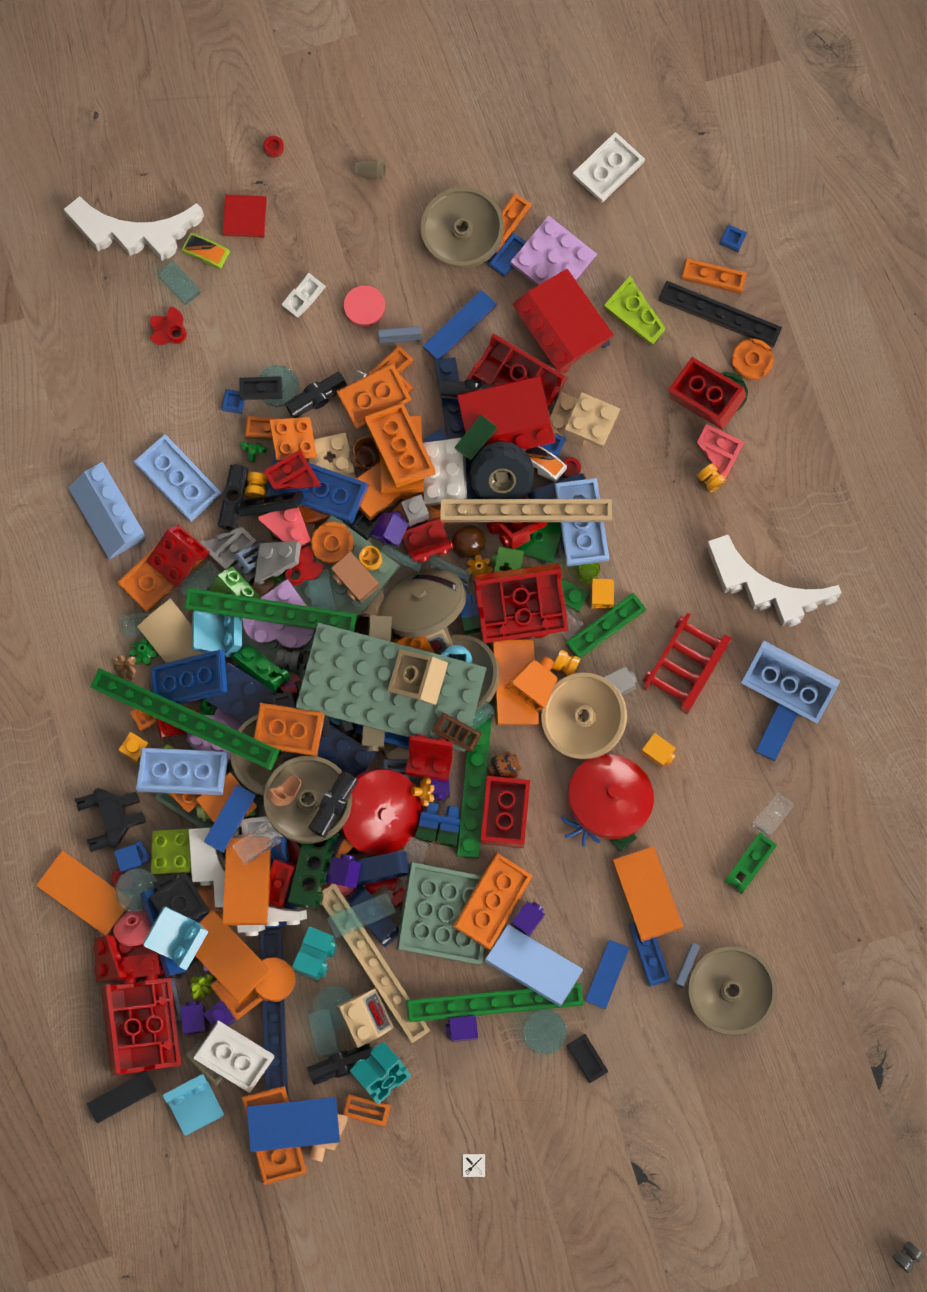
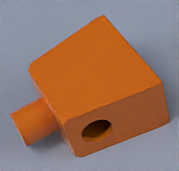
(534, 683)

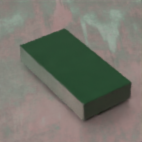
(476, 437)

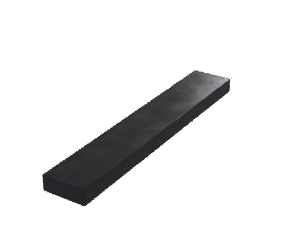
(719, 313)

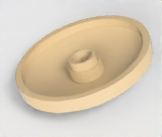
(584, 716)

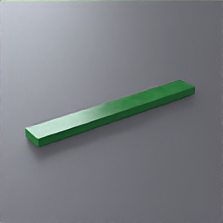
(266, 610)
(485, 1004)

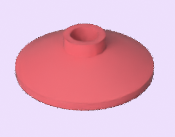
(132, 928)

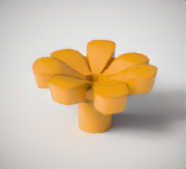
(484, 568)
(424, 791)

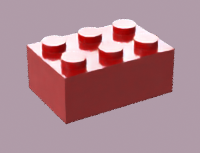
(707, 393)
(505, 812)

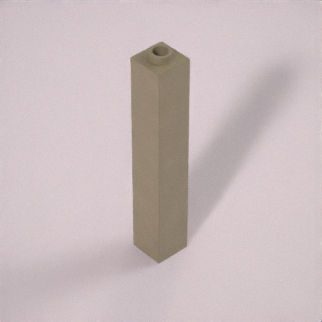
(379, 628)

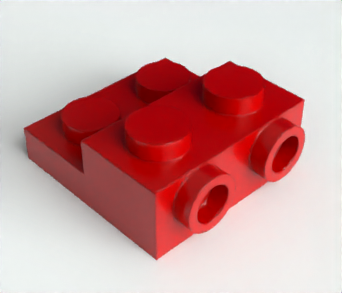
(514, 533)
(138, 963)

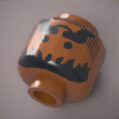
(504, 765)

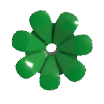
(252, 450)
(145, 654)

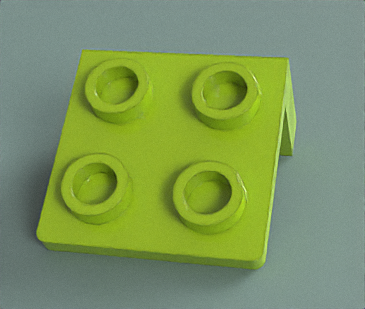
(171, 852)

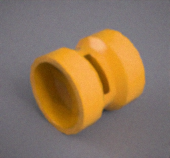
(711, 478)
(256, 485)
(370, 558)
(566, 663)

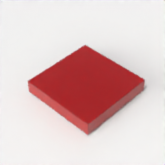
(244, 216)

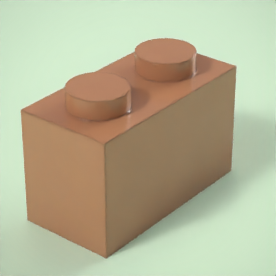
(355, 578)

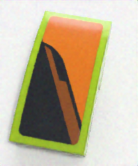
(206, 250)

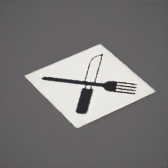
(473, 1165)

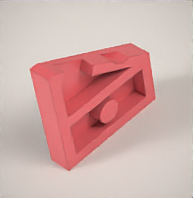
(719, 448)
(287, 526)

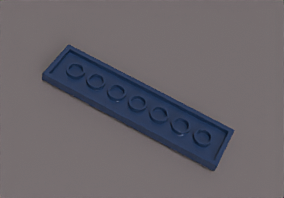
(244, 700)

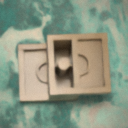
(583, 419)

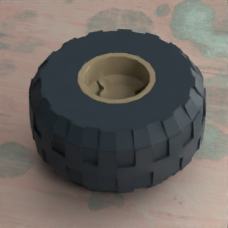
(502, 472)

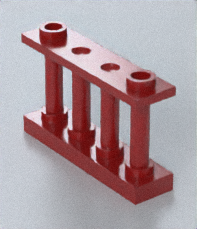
(697, 681)

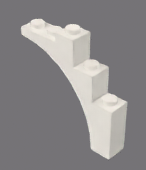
(132, 236)
(788, 601)
(209, 869)

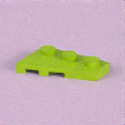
(634, 312)

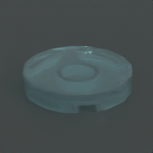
(289, 384)
(131, 885)
(330, 998)
(545, 1032)

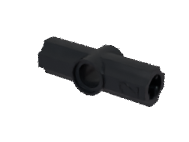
(452, 388)
(315, 395)
(235, 485)
(333, 804)
(338, 1064)

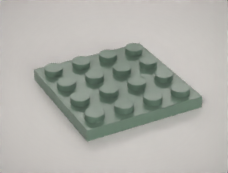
(429, 911)

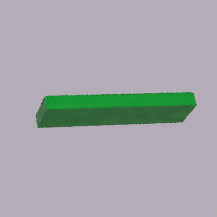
(606, 626)

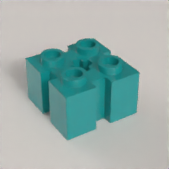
(314, 954)
(380, 1072)

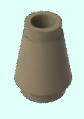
(371, 169)

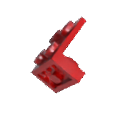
(426, 540)
(176, 555)
(429, 758)

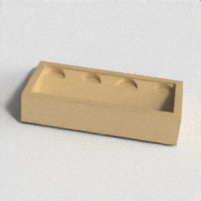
(169, 633)

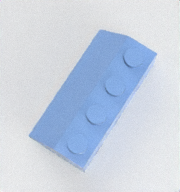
(106, 511)
(790, 682)

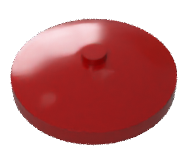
(610, 796)
(382, 812)

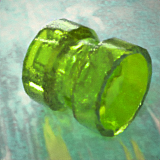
(593, 569)

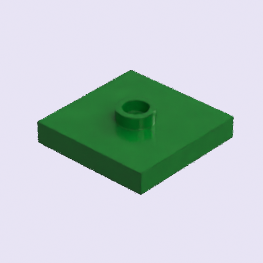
(543, 543)

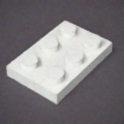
(608, 167)
(449, 475)
(233, 1056)

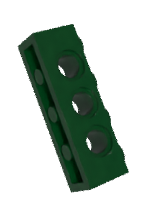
(311, 898)

